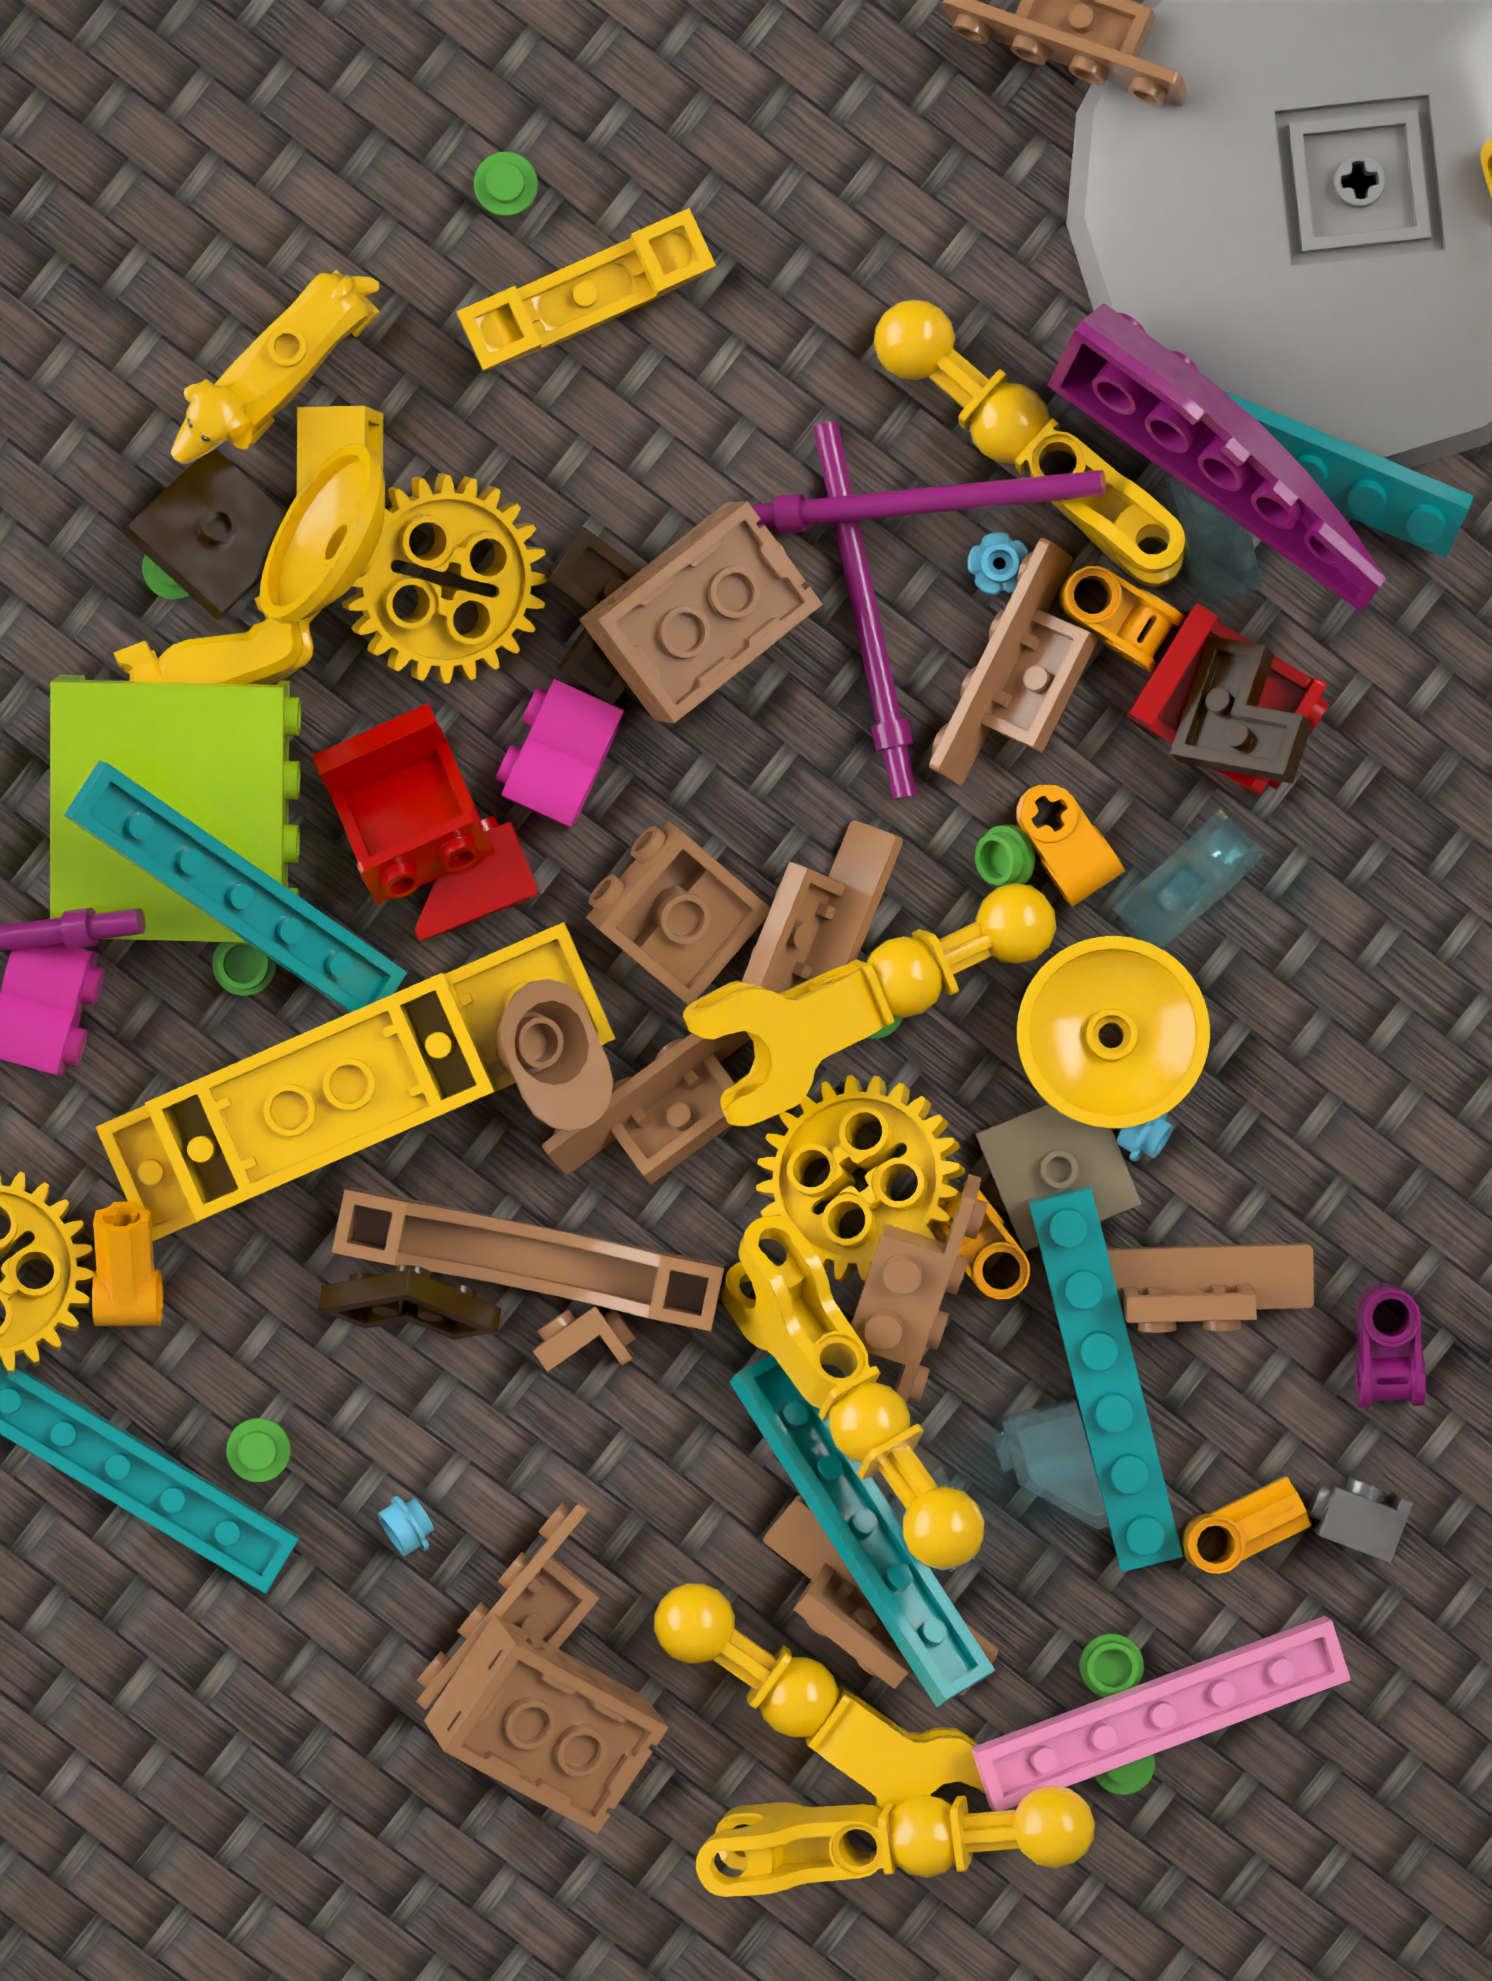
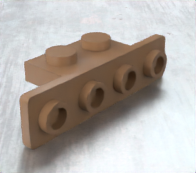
(1090, 36)
(1022, 673)
(821, 918)
(660, 1111)
(1210, 1283)
(905, 1288)
(539, 1599)
(834, 1601)

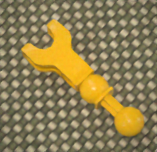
(1016, 428)
(858, 999)
(868, 1420)
(804, 1701)
(921, 1836)

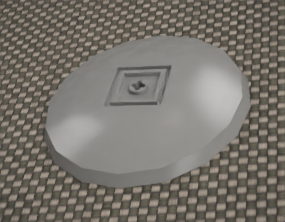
(1251, 256)

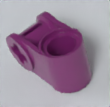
(1390, 1352)

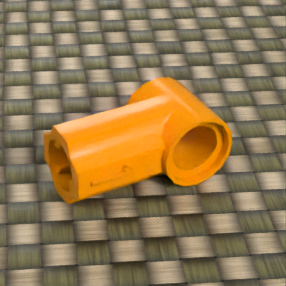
(125, 1282)
(1250, 1525)

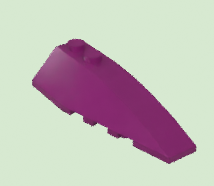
(1211, 446)

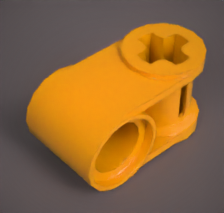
(1123, 616)
(1074, 851)
(990, 1239)

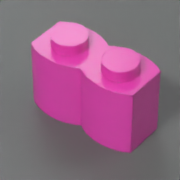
(561, 752)
(44, 1005)

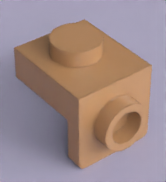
(568, 1334)

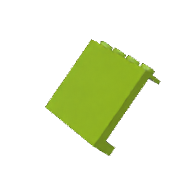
(199, 748)

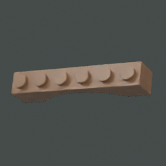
(528, 1257)

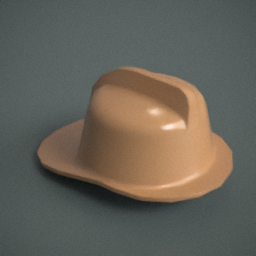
(555, 1055)

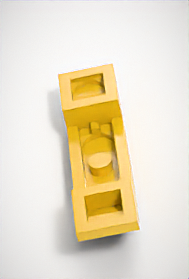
(587, 292)

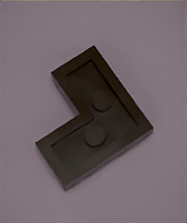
(588, 574)
(1223, 721)
(411, 1297)

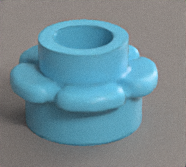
(981, 562)
(1145, 1138)
(406, 1525)

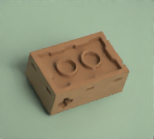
(701, 611)
(545, 1724)

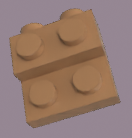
(676, 911)

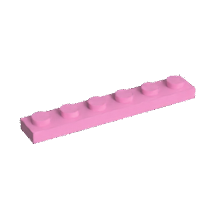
(1161, 1713)

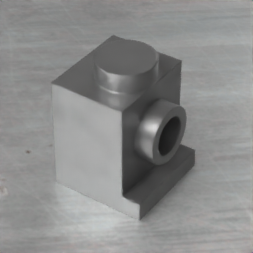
(1359, 1517)

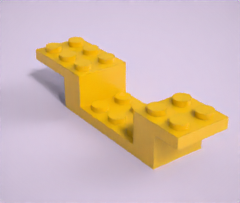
(333, 1087)

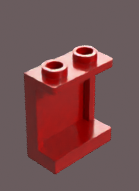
(1168, 687)
(403, 804)

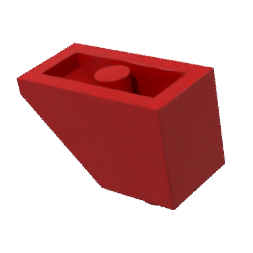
(483, 888)

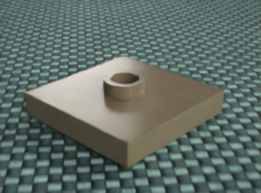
(1053, 1154)

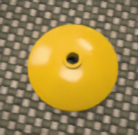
(326, 536)
(1122, 986)

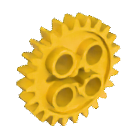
(429, 632)
(830, 1133)
(37, 1313)

